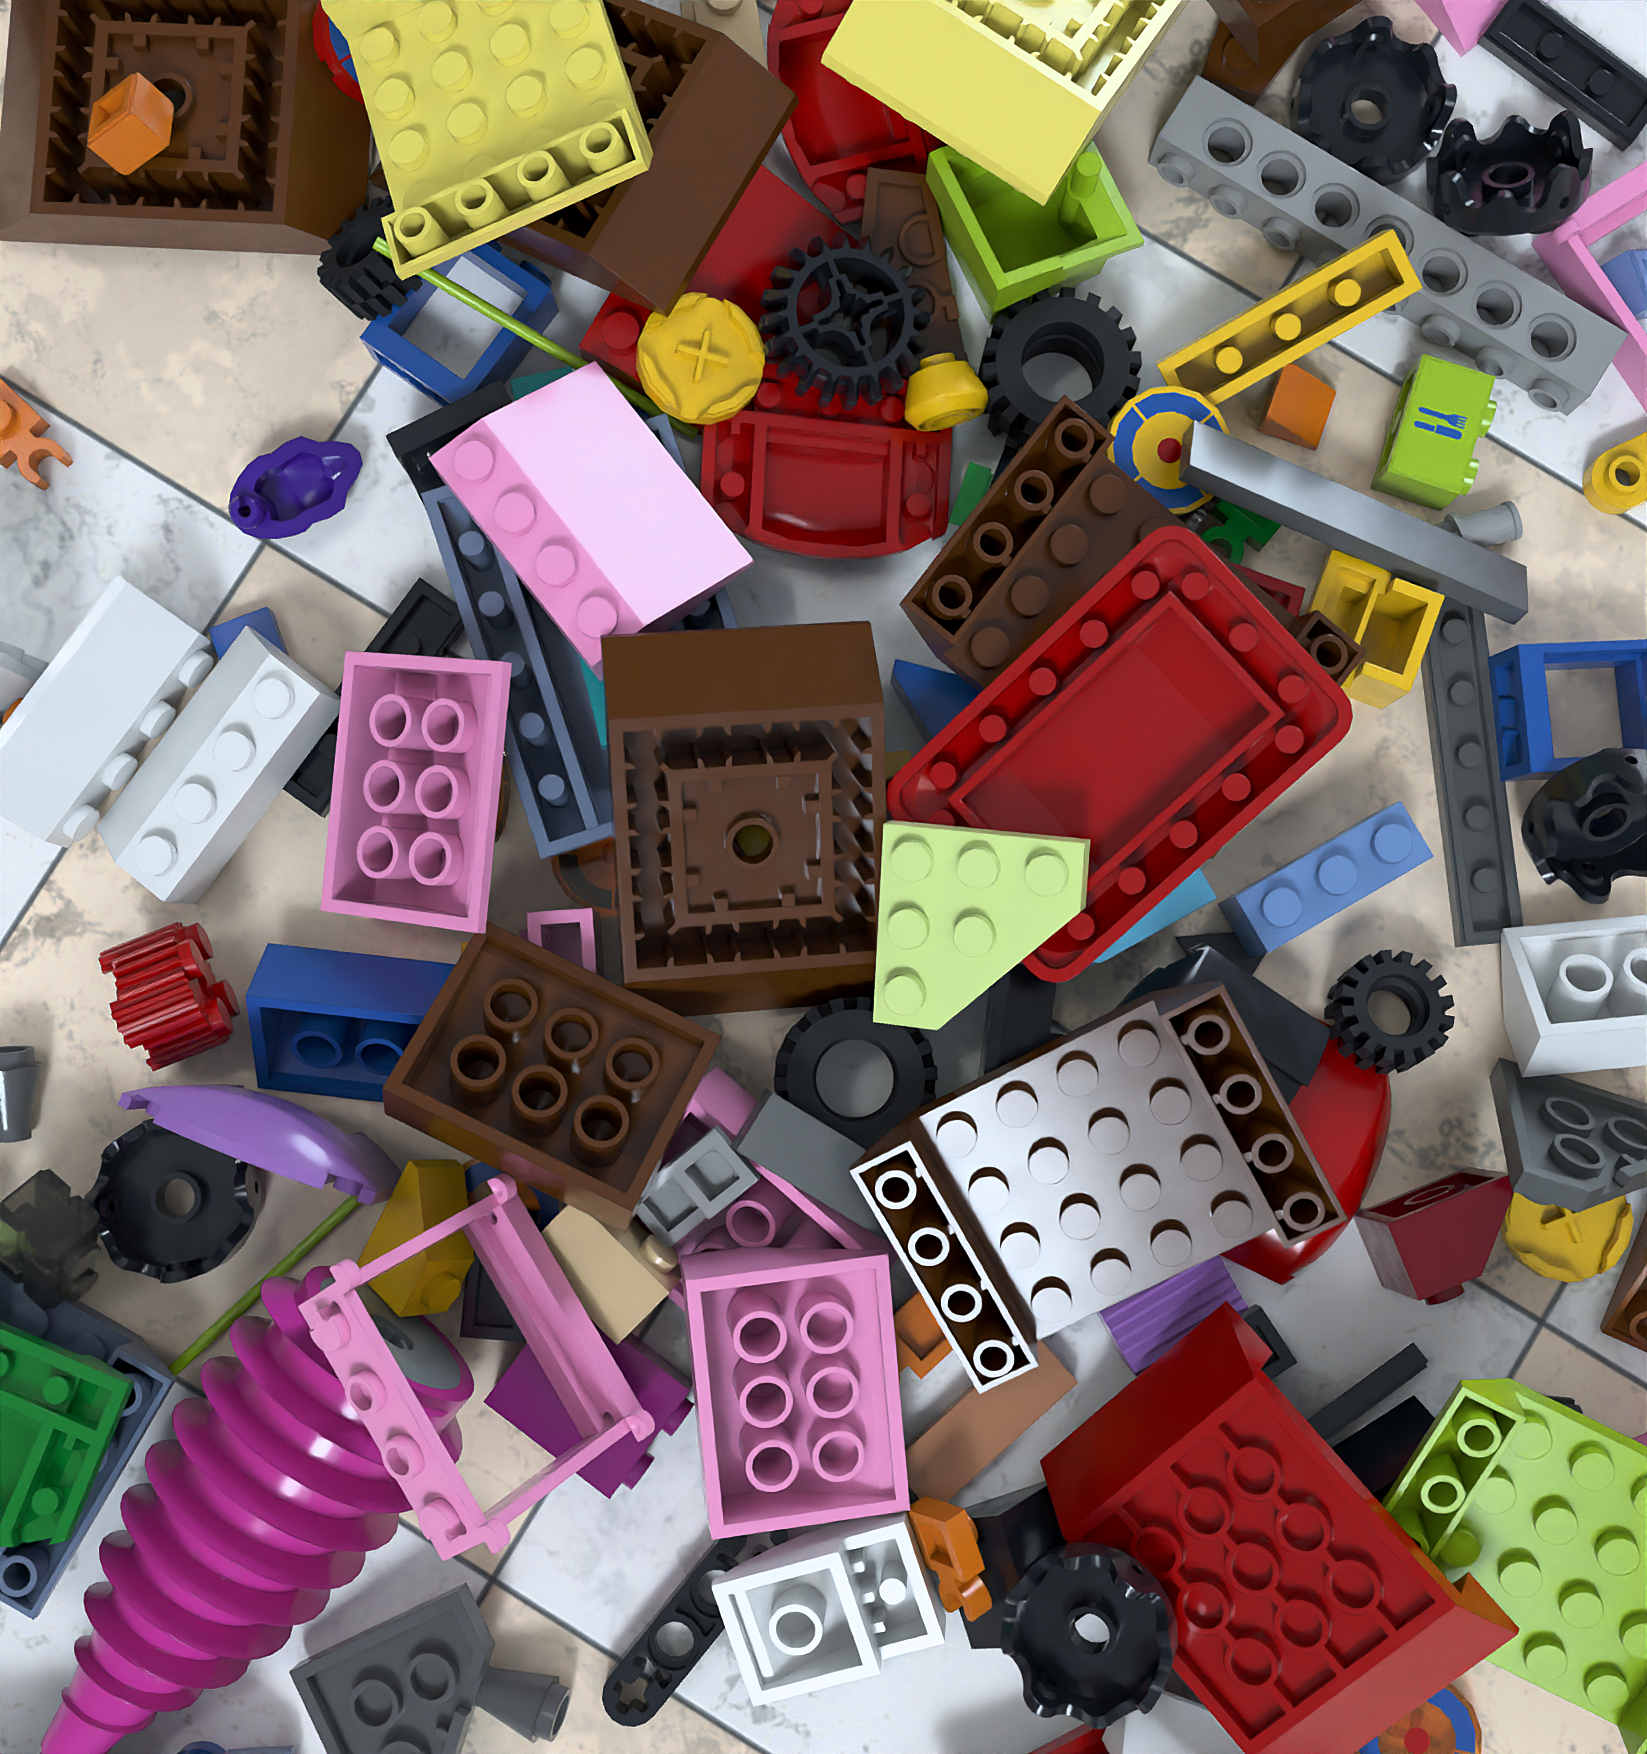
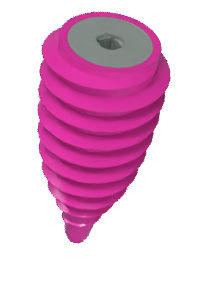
(245, 1516)

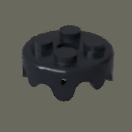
(1391, 74)
(1511, 181)
(1574, 845)
(140, 1227)
(1080, 1676)

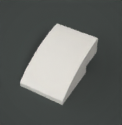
(829, 1606)

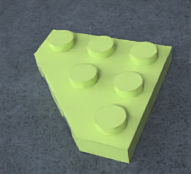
(965, 912)

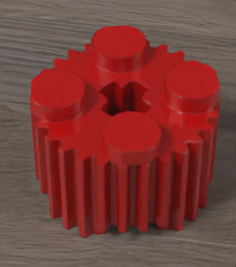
(169, 994)

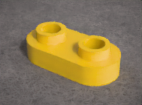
(1601, 485)

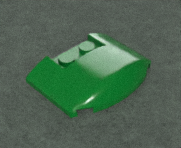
(53, 1434)

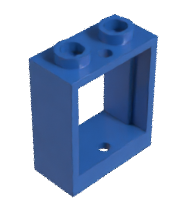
(503, 355)
(1523, 705)

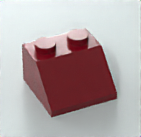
(1436, 1233)

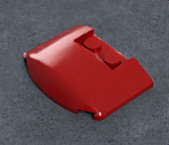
(836, 124)
(826, 476)
(1346, 1126)

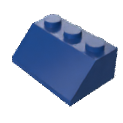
(335, 1018)

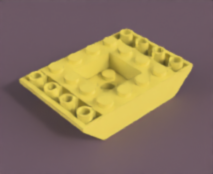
(1002, 78)

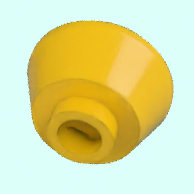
(944, 394)

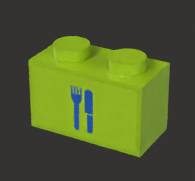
(1435, 433)

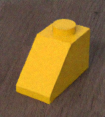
(422, 1199)

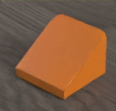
(1297, 407)

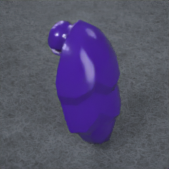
(293, 487)

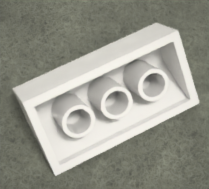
(96, 712)
(217, 769)
(1576, 995)

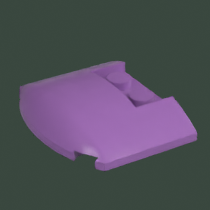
(271, 1136)

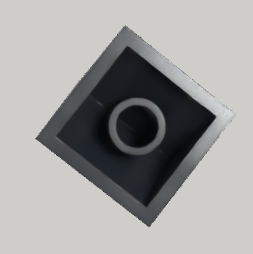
(1010, 1537)

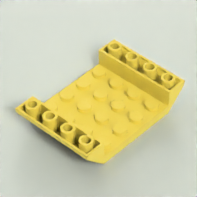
(489, 114)

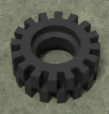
(357, 272)
(1417, 992)

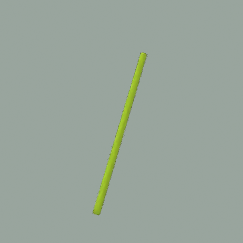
(536, 338)
(254, 1293)

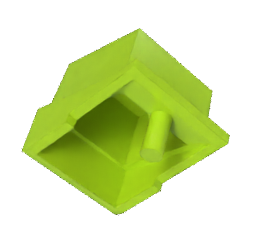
(1018, 246)

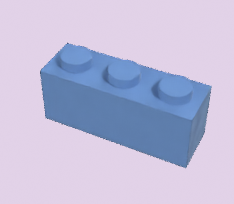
(1325, 880)

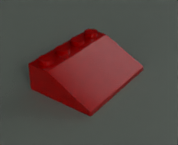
(736, 268)

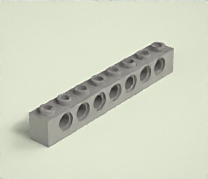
(1471, 275)

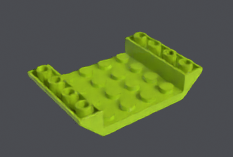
(1553, 1531)

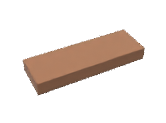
(982, 1427)

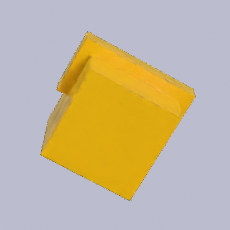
(1383, 618)

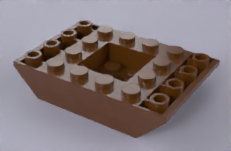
(709, 130)
(255, 154)
(729, 736)

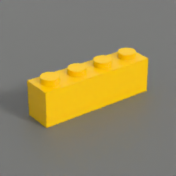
(1293, 320)

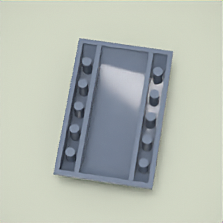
(549, 712)

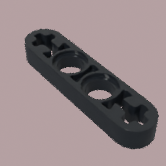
(682, 1606)

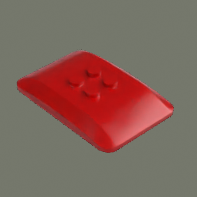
(1134, 723)

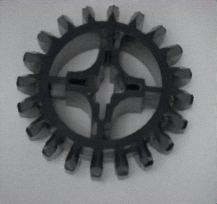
(832, 273)

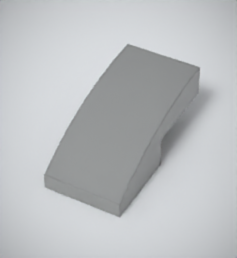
(695, 1186)

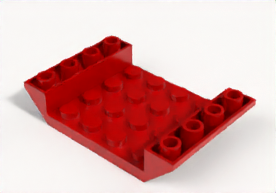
(1287, 1579)

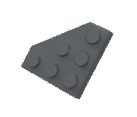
(1568, 1139)
(402, 1681)

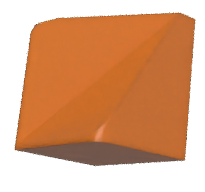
(130, 124)

